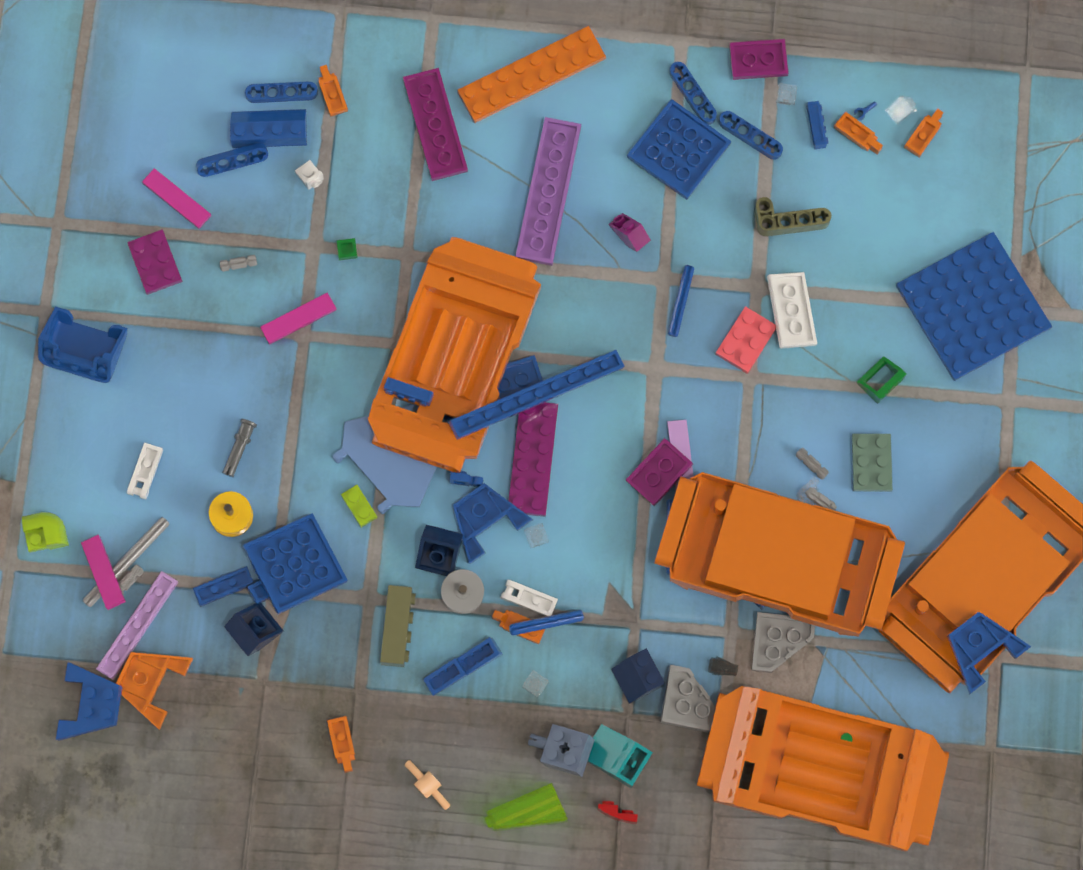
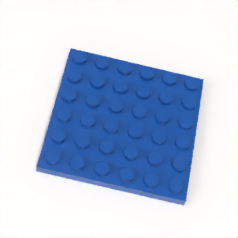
(973, 306)

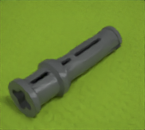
(242, 438)

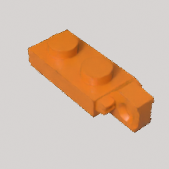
(332, 92)
(858, 133)
(924, 133)
(511, 617)
(342, 742)

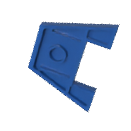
(479, 512)
(978, 639)
(97, 705)

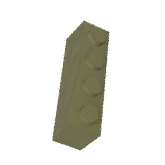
(397, 625)

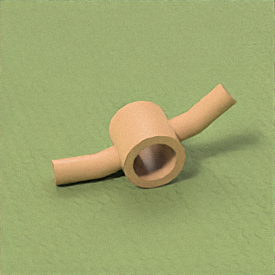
(427, 784)

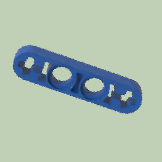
(696, 91)
(281, 94)
(752, 132)
(231, 156)

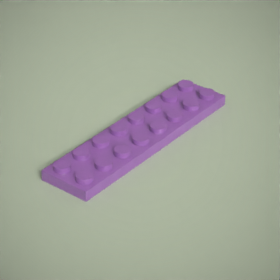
(548, 191)

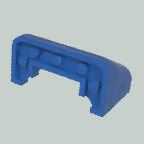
(80, 347)

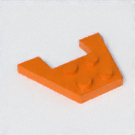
(142, 678)

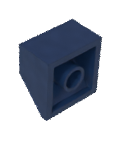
(438, 550)
(253, 628)
(638, 676)

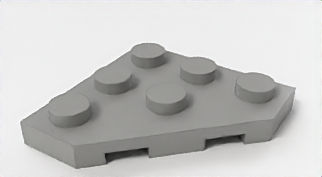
(778, 640)
(686, 701)

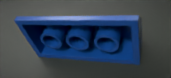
(269, 127)

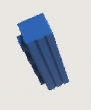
(816, 124)
(408, 391)

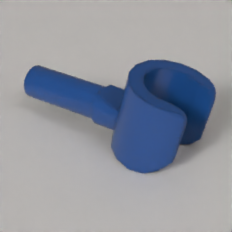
(864, 110)

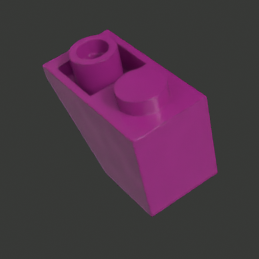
(630, 232)

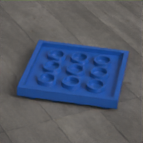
(679, 149)
(295, 563)

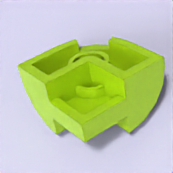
(44, 531)

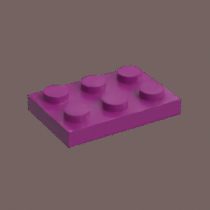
(758, 59)
(154, 262)
(659, 472)

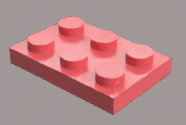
(746, 340)

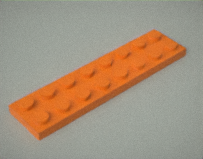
(531, 74)

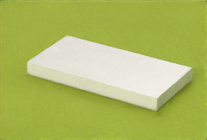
(792, 310)

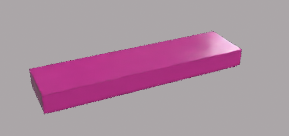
(176, 198)
(298, 318)
(103, 572)

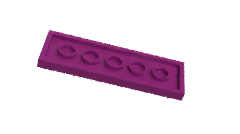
(435, 124)
(533, 459)

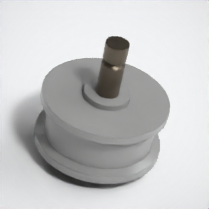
(462, 591)

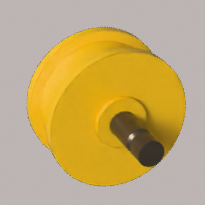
(230, 514)

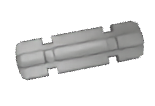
(237, 263)
(812, 463)
(820, 499)
(130, 578)

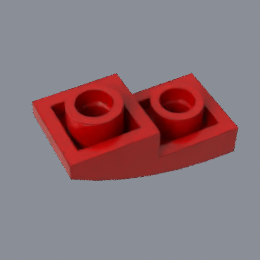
(611, 810)

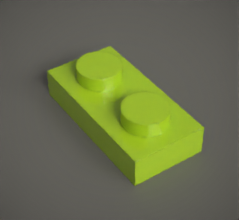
(359, 506)

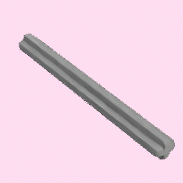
(130, 557)

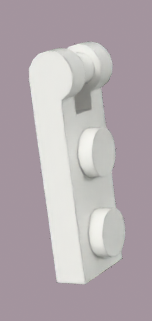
(145, 470)
(529, 598)

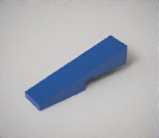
(462, 666)

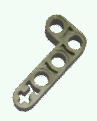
(792, 217)

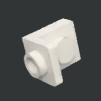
(309, 175)

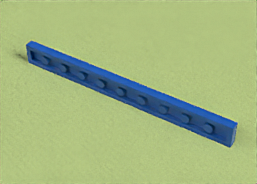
(536, 394)

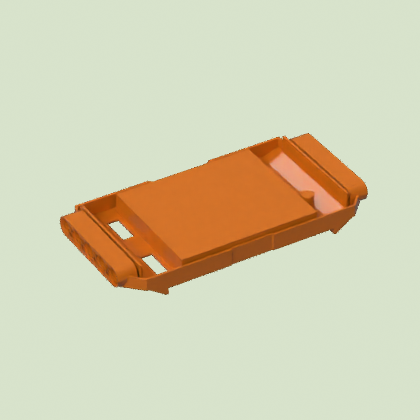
(457, 346)
(778, 553)
(988, 567)
(866, 789)

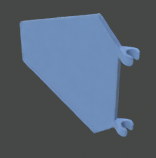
(397, 477)

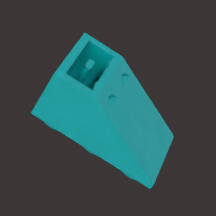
(618, 755)

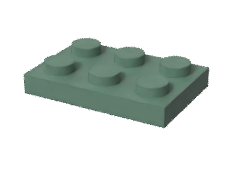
(872, 462)

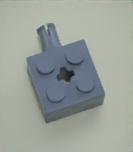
(554, 748)

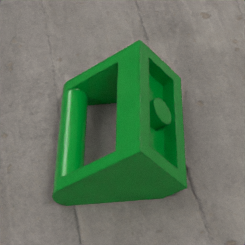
(878, 395)

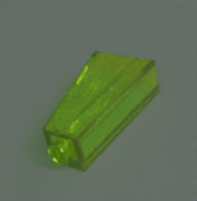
(530, 810)

